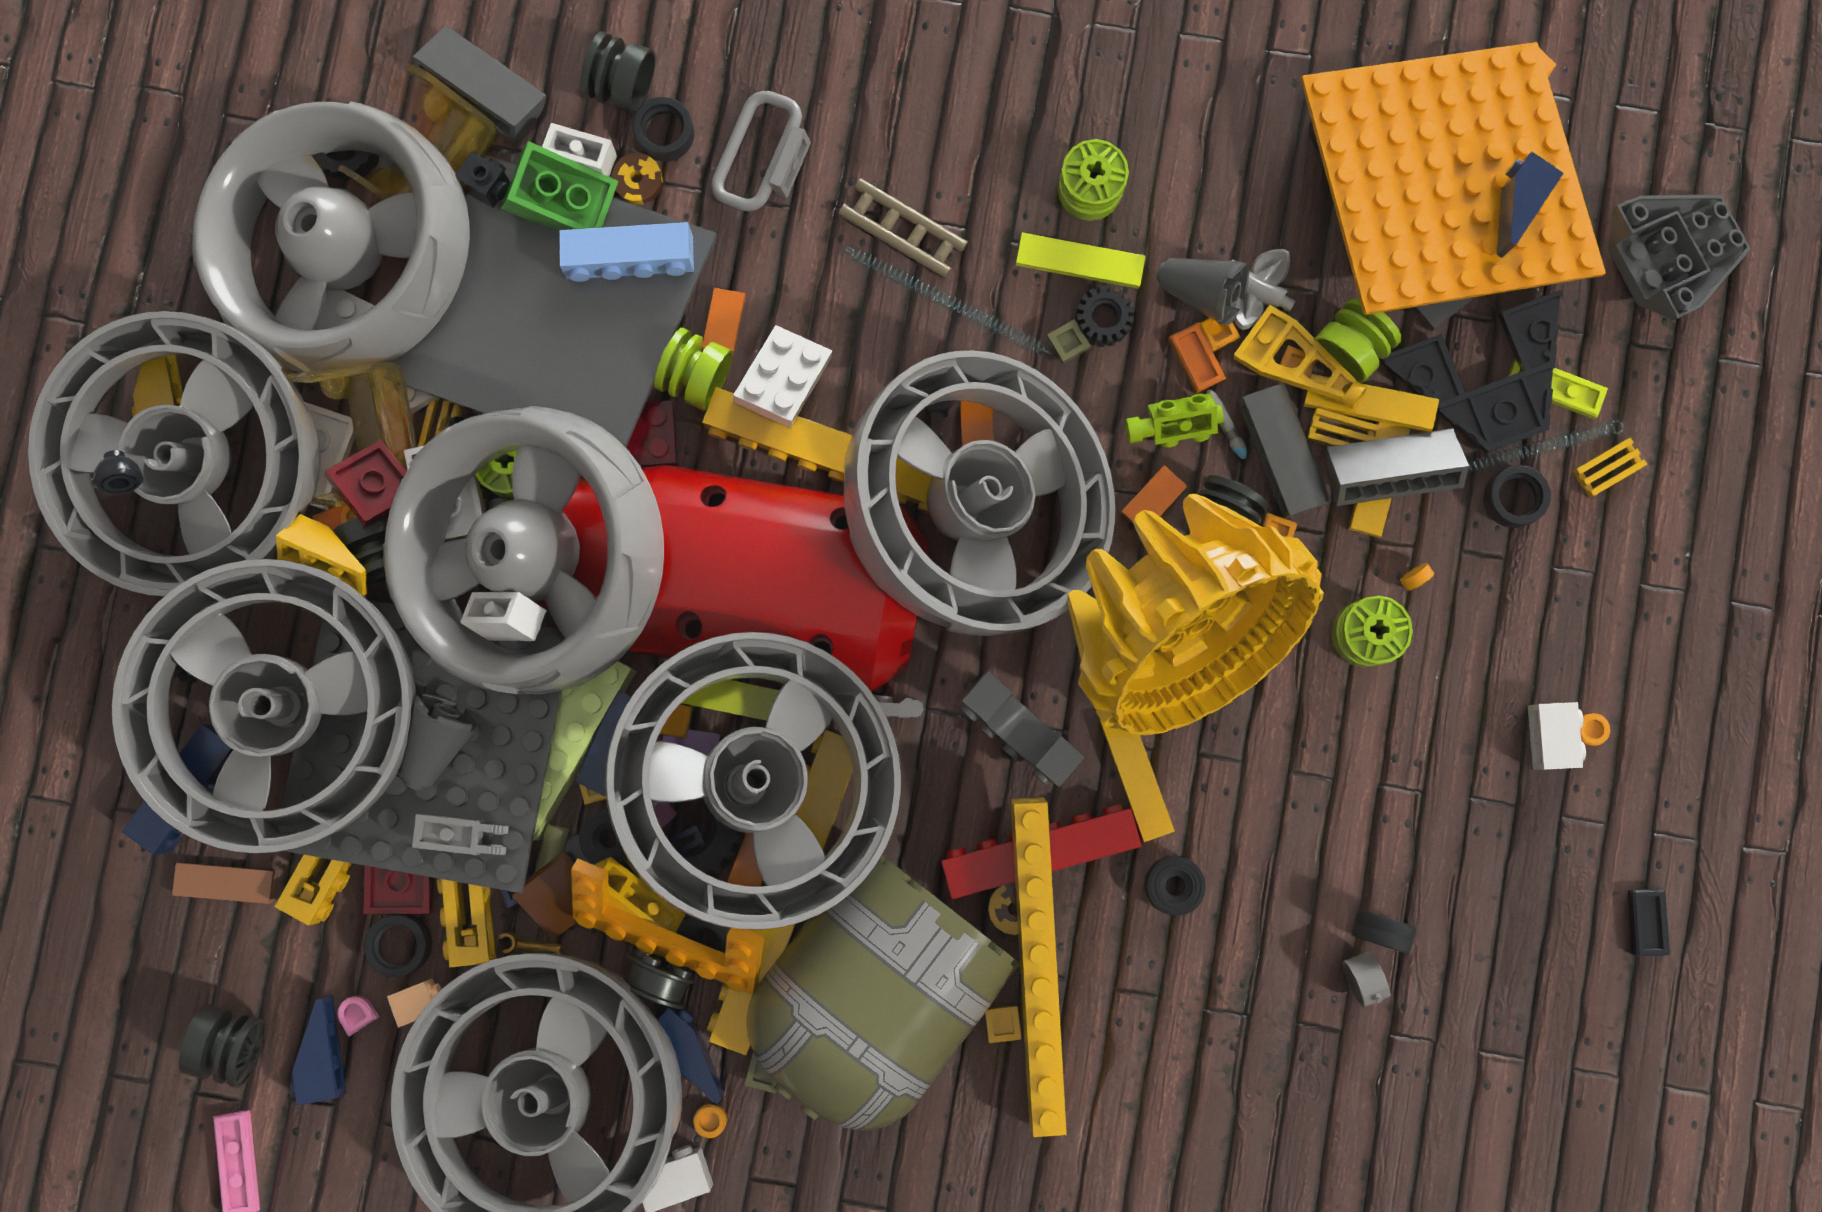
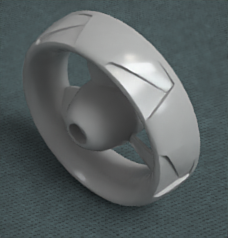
(331, 234)
(175, 447)
(977, 494)
(524, 548)
(260, 705)
(786, 851)
(537, 1096)

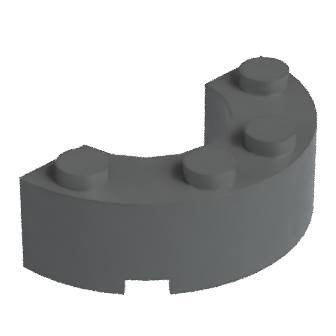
(1020, 730)

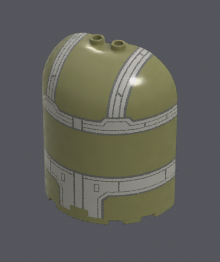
(873, 1001)

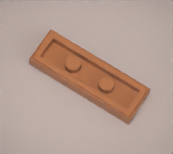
(224, 883)

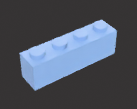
(626, 251)

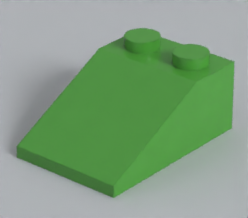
(557, 191)

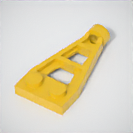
(1266, 339)

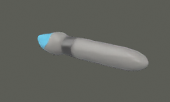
(1236, 443)

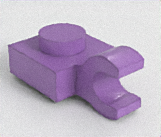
(696, 740)

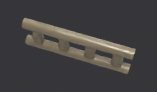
(908, 246)

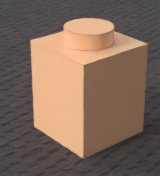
(411, 1001)

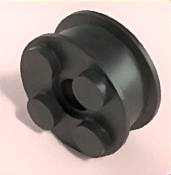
(656, 980)

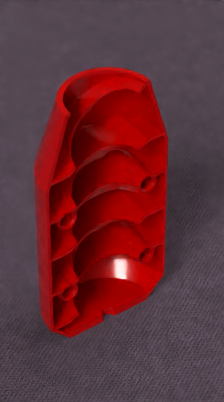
(756, 566)

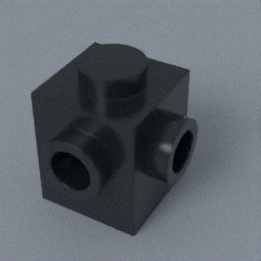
(483, 179)

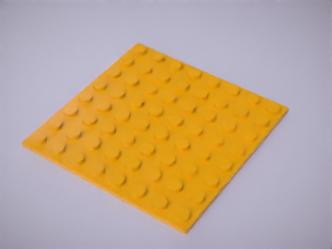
(1421, 173)

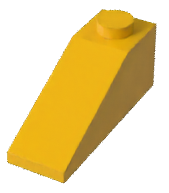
(157, 384)
(319, 547)
(636, 898)

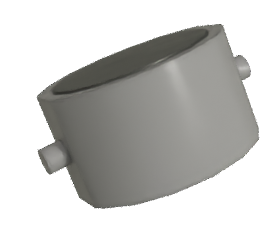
(1366, 979)

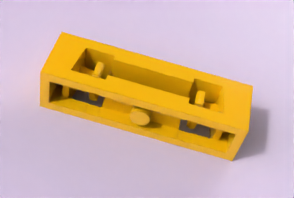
(299, 895)
(472, 949)

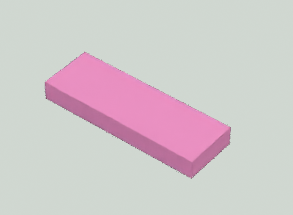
(236, 1162)

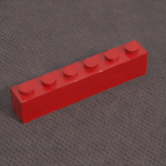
(1069, 845)

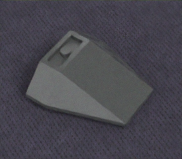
(1675, 249)

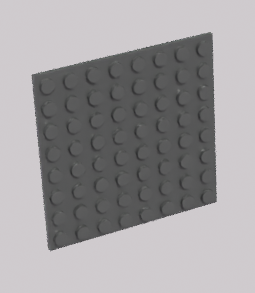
(542, 340)
(490, 779)

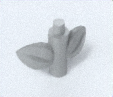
(1263, 288)

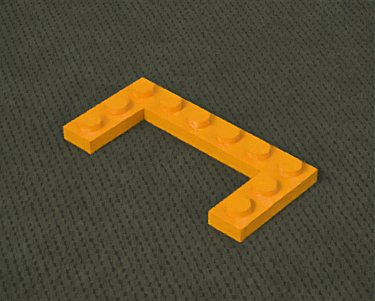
(591, 909)

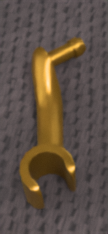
(535, 946)

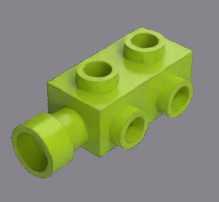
(1177, 420)

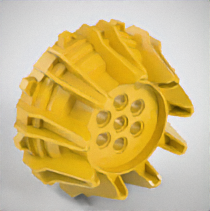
(1190, 617)

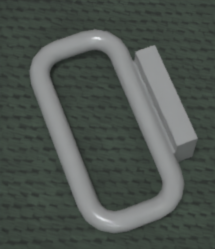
(784, 163)

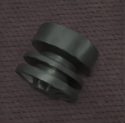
(617, 72)
(1233, 496)
(366, 546)
(222, 1046)

